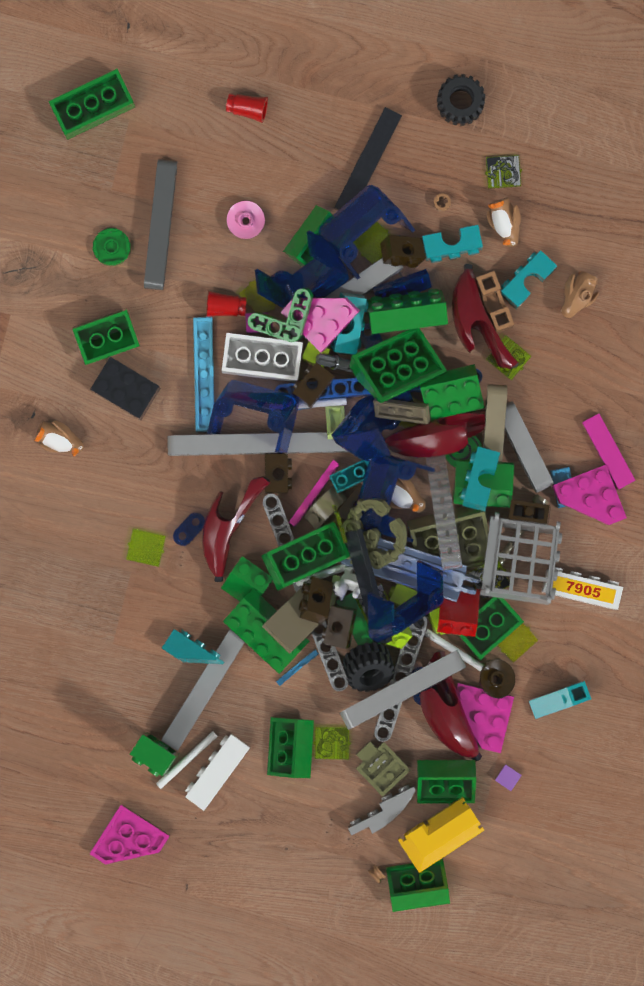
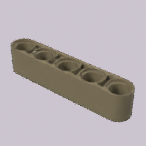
(495, 418)

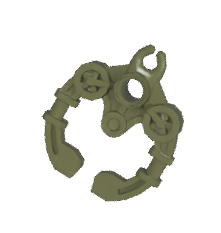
(378, 556)

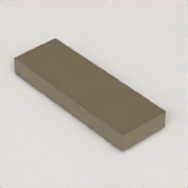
(402, 411)

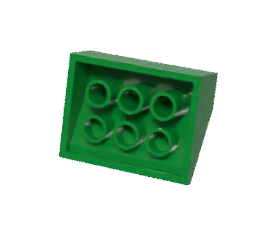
(397, 365)

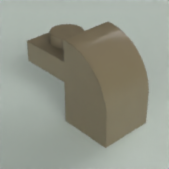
(322, 508)

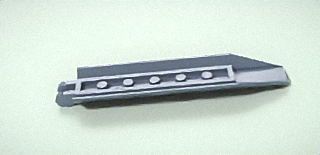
(405, 571)

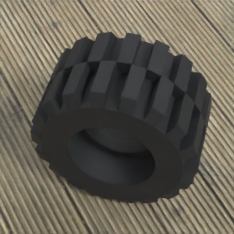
(461, 84)
(368, 667)

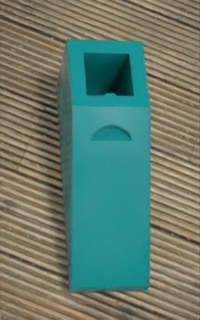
(349, 476)
(188, 651)
(560, 699)

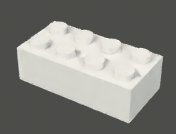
(262, 357)

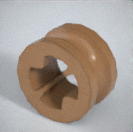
(447, 204)
(377, 874)

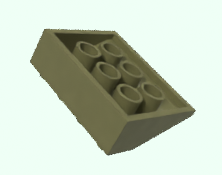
(471, 532)

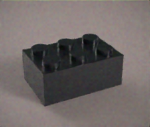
(125, 388)

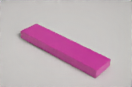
(608, 451)
(313, 494)

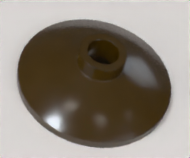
(505, 678)

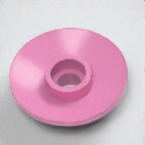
(243, 210)

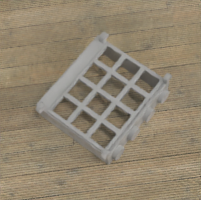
(492, 554)

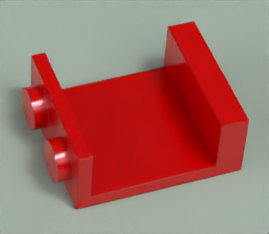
(460, 616)

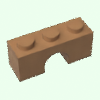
(494, 304)

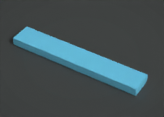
(203, 371)

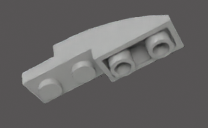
(391, 808)

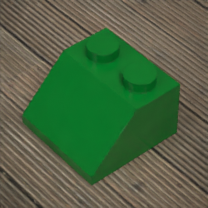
(244, 578)

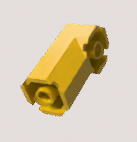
(441, 835)

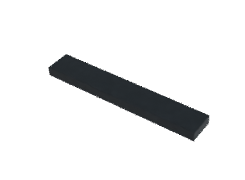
(370, 156)
(362, 568)

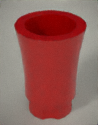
(247, 106)
(225, 305)

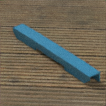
(297, 667)

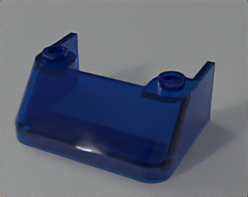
(358, 217)
(320, 275)
(279, 405)
(362, 431)
(380, 483)
(386, 621)

